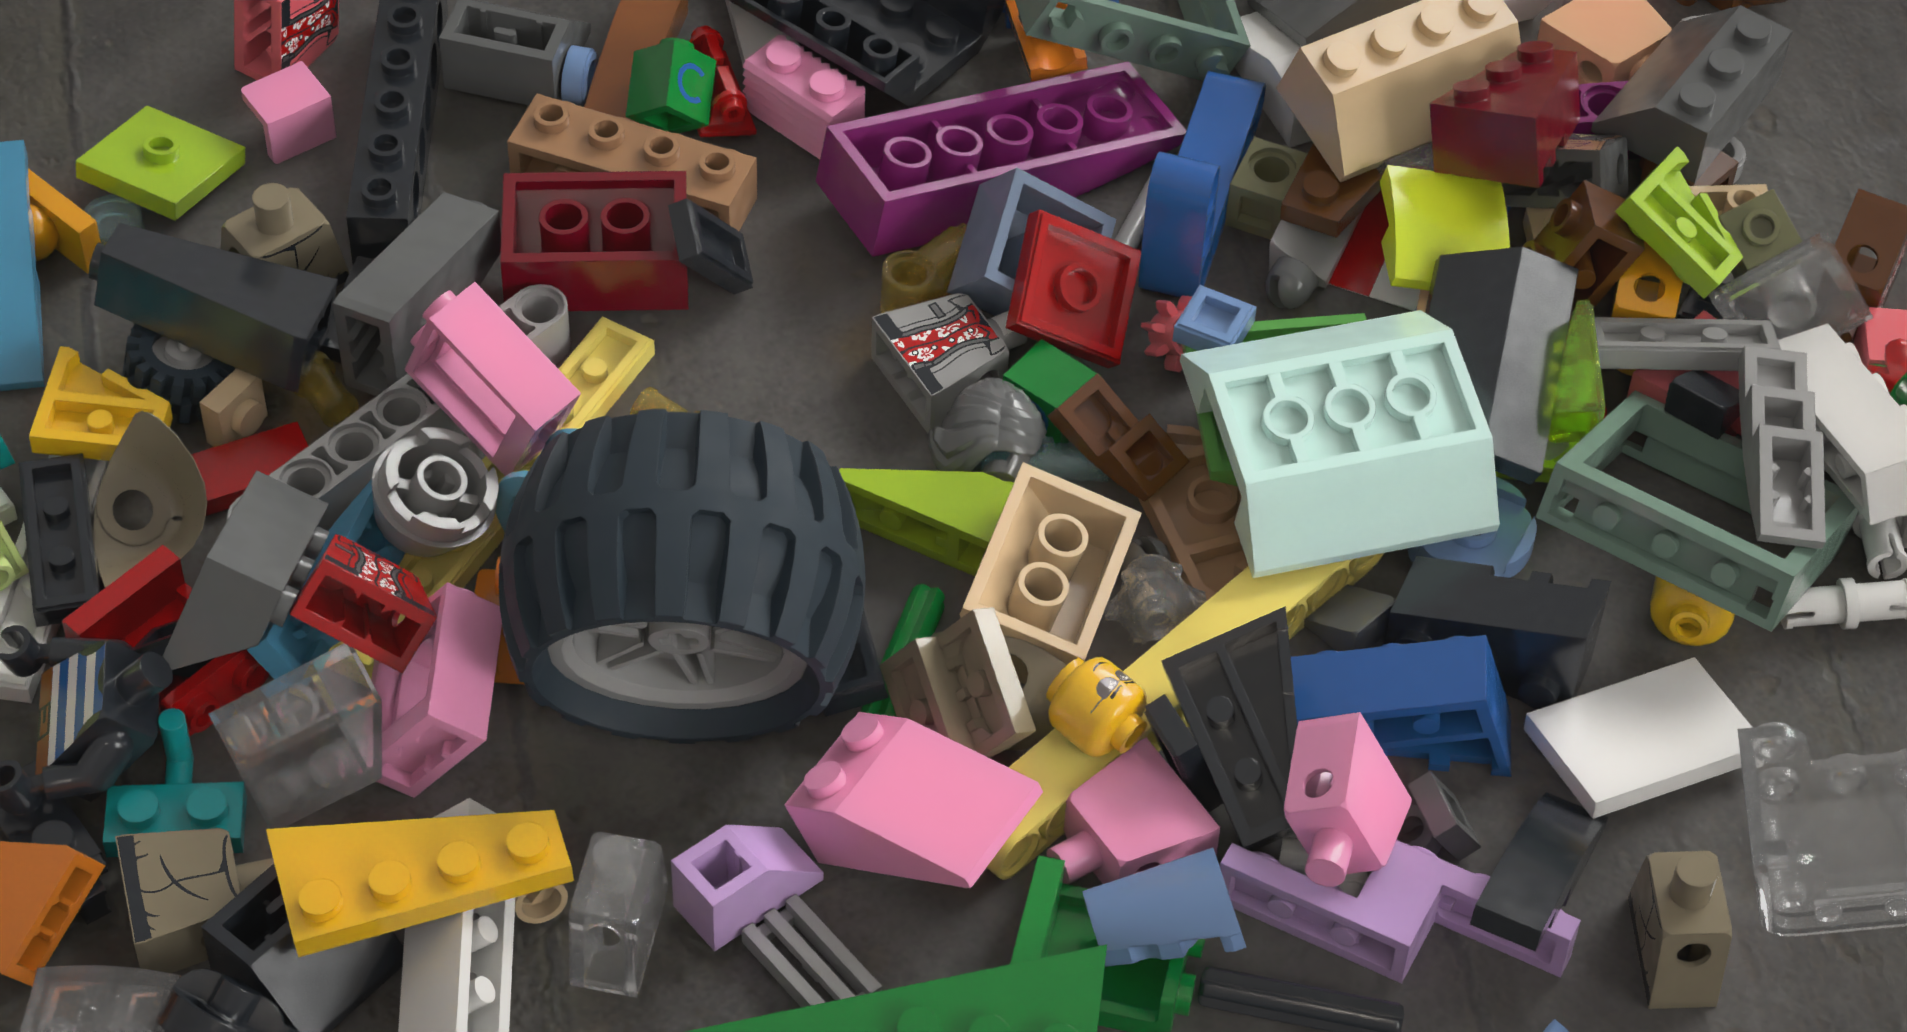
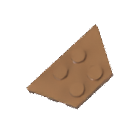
(1198, 519)

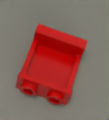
(150, 597)

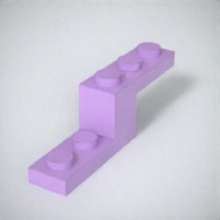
(1388, 917)

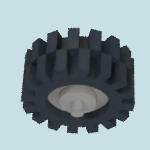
(172, 371)

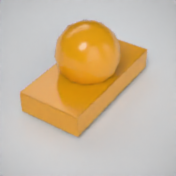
(61, 225)

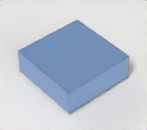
(1213, 320)

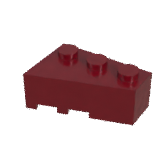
(1508, 117)

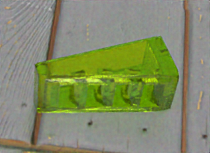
(1579, 391)

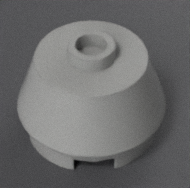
(432, 493)

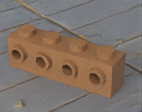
(578, 139)

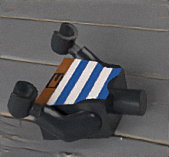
(92, 714)

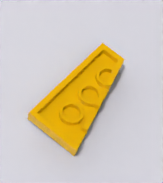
(400, 873)

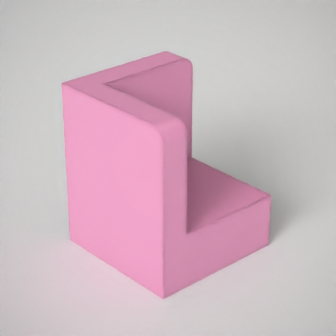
(292, 111)

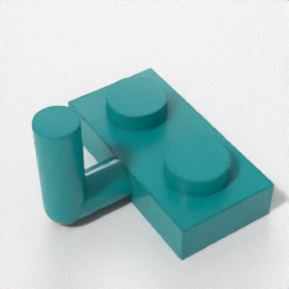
(178, 802)

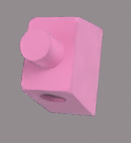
(1343, 798)
(1132, 819)

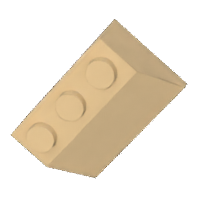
(1052, 564)

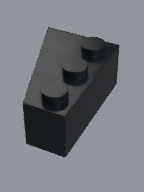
(1535, 628)
(1244, 720)

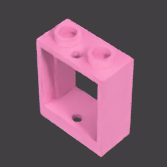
(489, 378)
(445, 694)

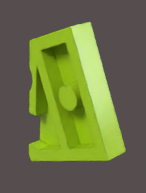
(1681, 226)

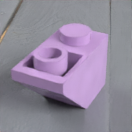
(738, 879)

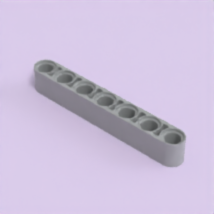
(344, 458)

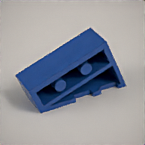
(1417, 698)

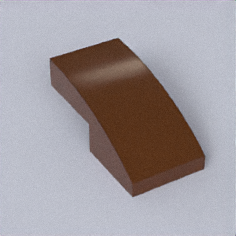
(1111, 437)

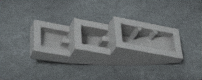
(1781, 448)

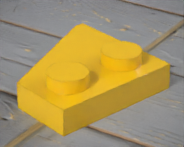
(88, 409)

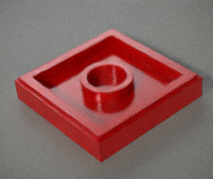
(1073, 289)

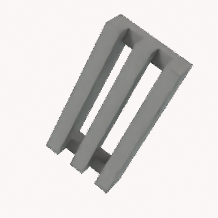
(821, 937)

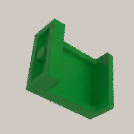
(1133, 995)

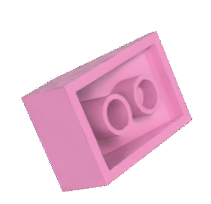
(908, 803)

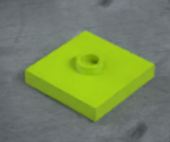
(160, 162)

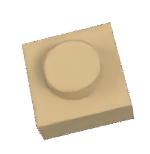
(233, 408)

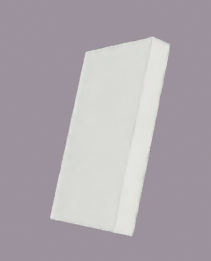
(1640, 737)

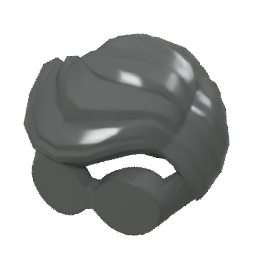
(984, 420)

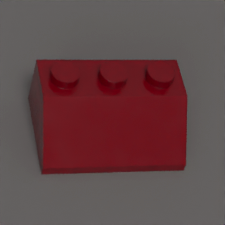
(595, 238)

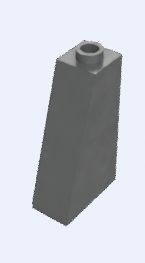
(384, 305)

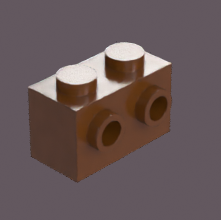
(1591, 238)

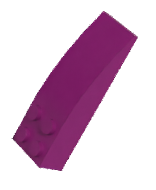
(920, 167)

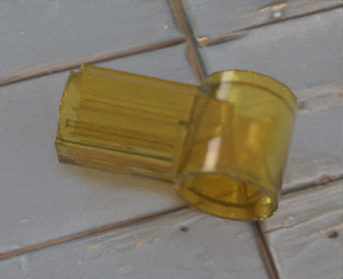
(922, 274)

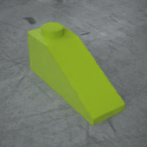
(930, 511)

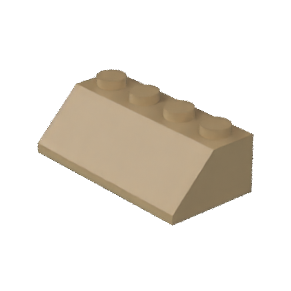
(1371, 85)

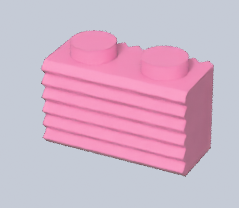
(799, 93)

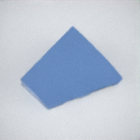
(1164, 911)

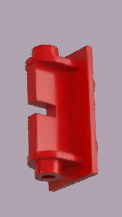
(729, 105)

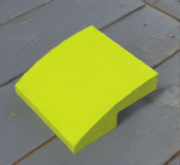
(1436, 217)

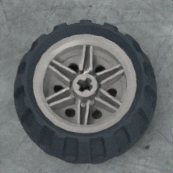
(682, 577)

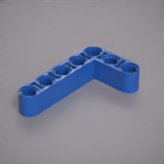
(1192, 188)

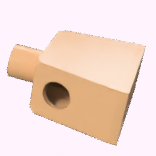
(1608, 36)

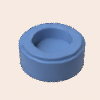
(578, 74)

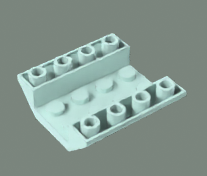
(1349, 440)

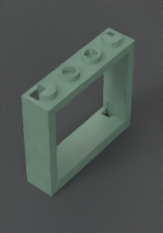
(1206, 41)
(1669, 539)

